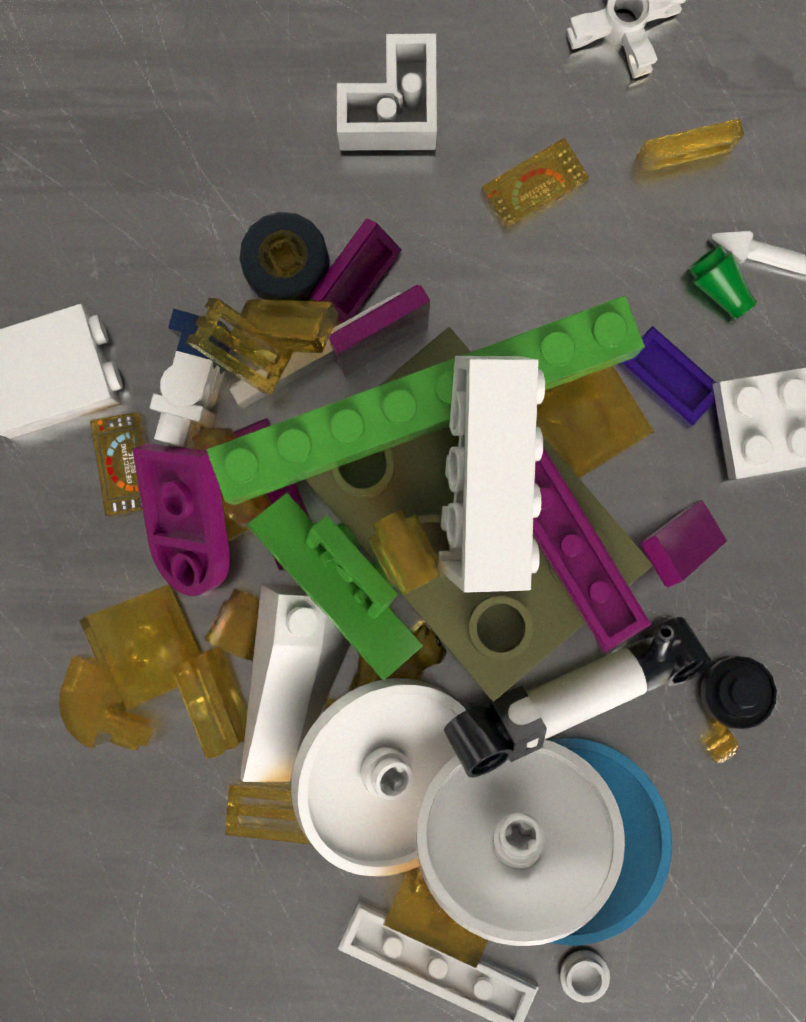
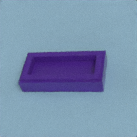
(671, 377)

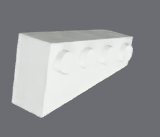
(493, 474)

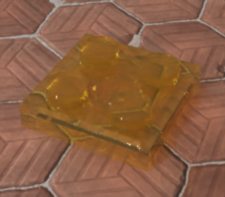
(591, 420)

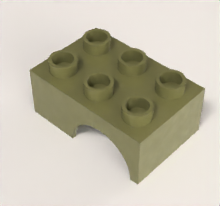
(490, 633)

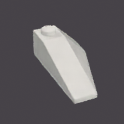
(290, 679)

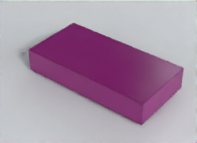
(357, 270)

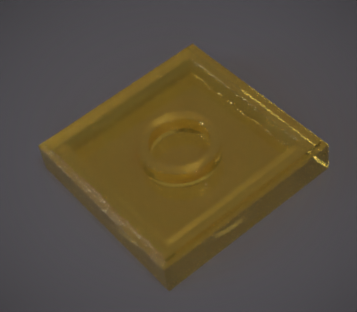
(138, 645)

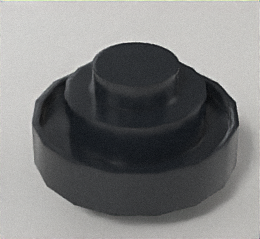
(738, 692)

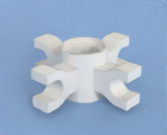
(631, 35)

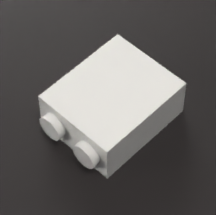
(54, 371)

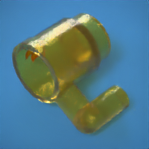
(236, 625)

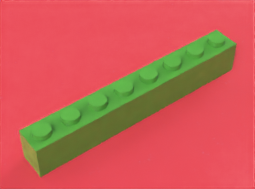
(412, 404)

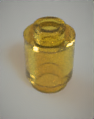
(404, 551)

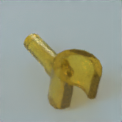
(723, 744)

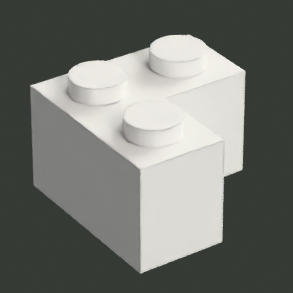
(394, 112)

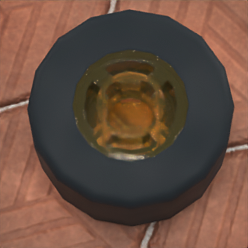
(284, 275)

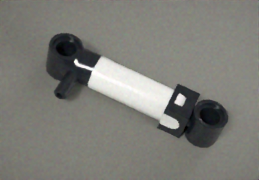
(524, 719)

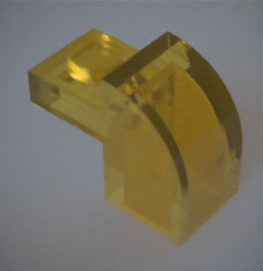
(92, 712)

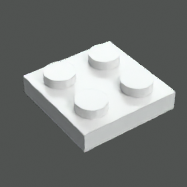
(763, 422)

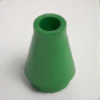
(723, 281)

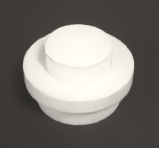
(584, 976)

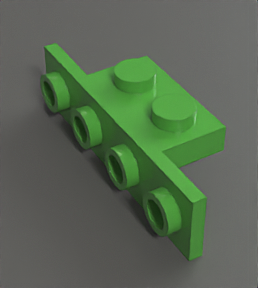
(339, 581)

